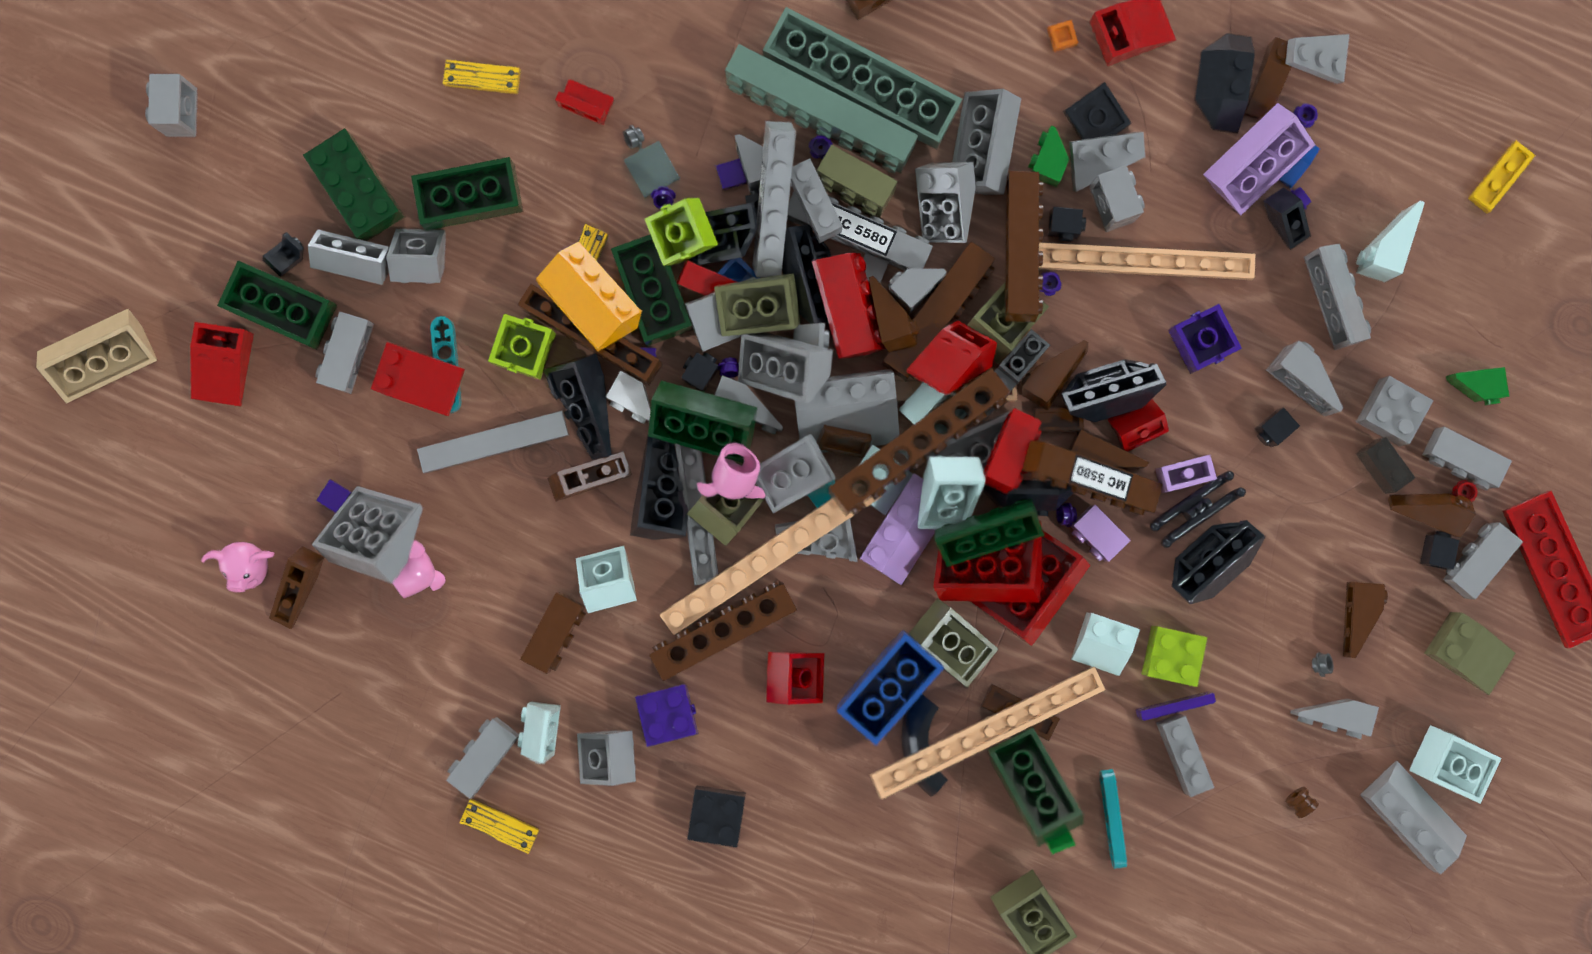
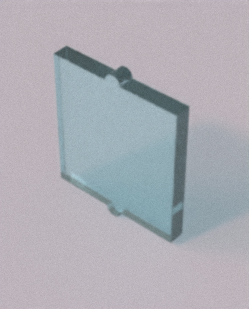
(651, 168)

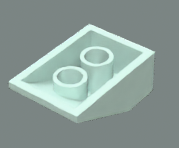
(1390, 249)
(949, 490)
(540, 731)
(1455, 764)

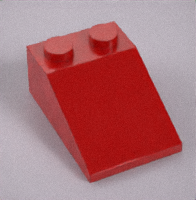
(417, 378)

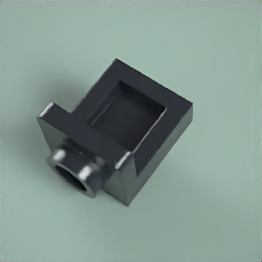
(284, 255)

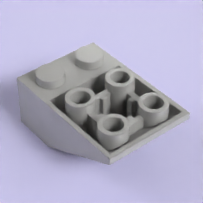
(945, 200)

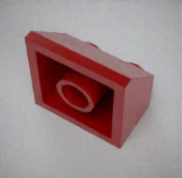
(795, 678)

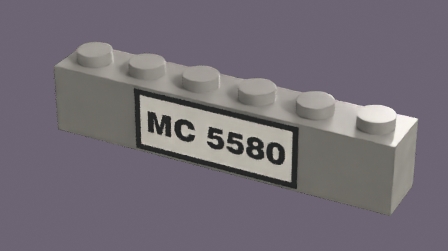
(773, 198)
(871, 236)

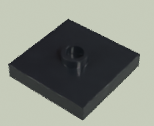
(1097, 114)

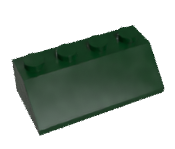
(988, 532)

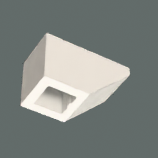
(631, 395)

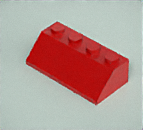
(848, 304)

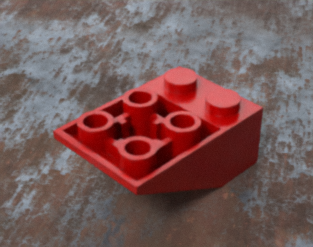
(1131, 29)
(954, 358)
(219, 363)

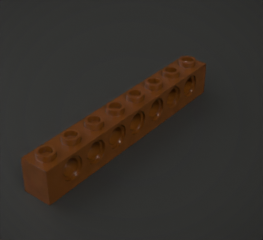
(987, 384)

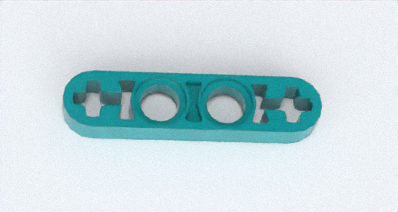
(453, 359)
(1113, 818)

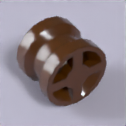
(1301, 802)

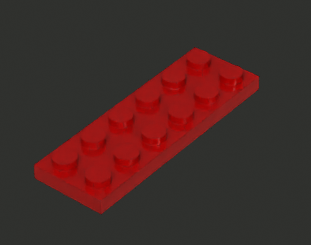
(1554, 565)

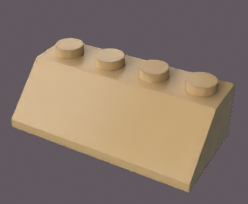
(96, 356)

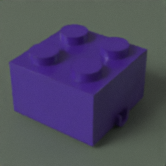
(1204, 338)
(667, 715)

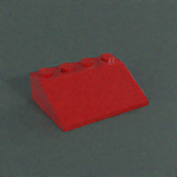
(1060, 574)
(1000, 576)

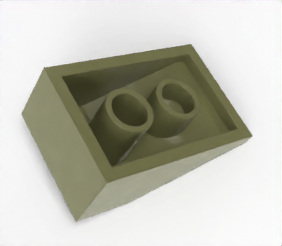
(758, 305)
(992, 323)
(724, 516)
(953, 642)
(1470, 651)
(1033, 915)

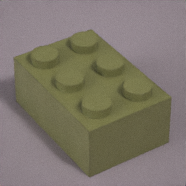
(856, 181)

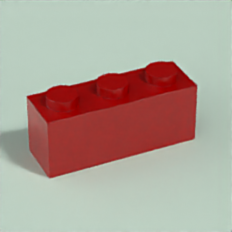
(1010, 451)

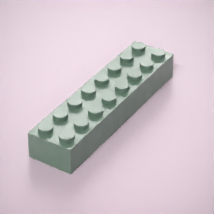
(862, 77)
(819, 109)

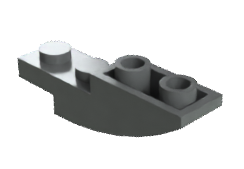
(1018, 362)

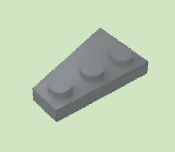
(1319, 56)
(1102, 155)
(834, 544)

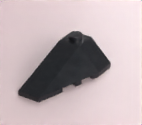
(583, 393)
(659, 498)

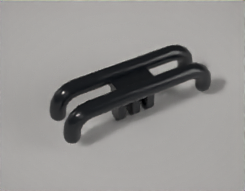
(1197, 509)

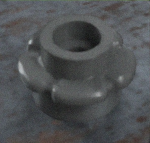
(633, 137)
(1323, 664)

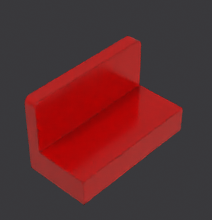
(585, 101)
(1139, 426)

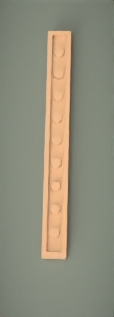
(1148, 261)
(757, 563)
(986, 732)

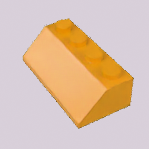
(589, 296)

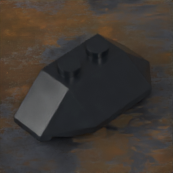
(1225, 81)
(733, 231)
(799, 251)
(1112, 389)
(1044, 495)
(1215, 560)

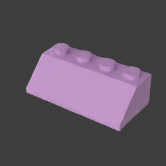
(1259, 158)
(898, 539)

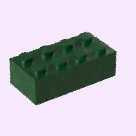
(353, 185)
(467, 193)
(652, 290)
(277, 305)
(700, 420)
(1035, 787)

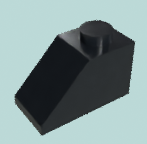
(1287, 217)

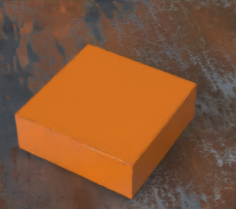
(1062, 35)

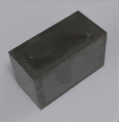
(1385, 465)

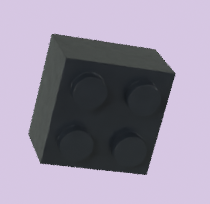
(716, 816)

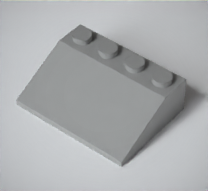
(853, 402)
(371, 534)

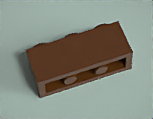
(553, 633)

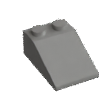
(1305, 376)

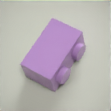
(1186, 473)
(1099, 534)

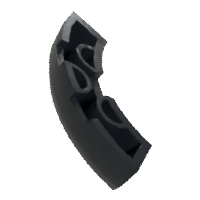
(916, 737)

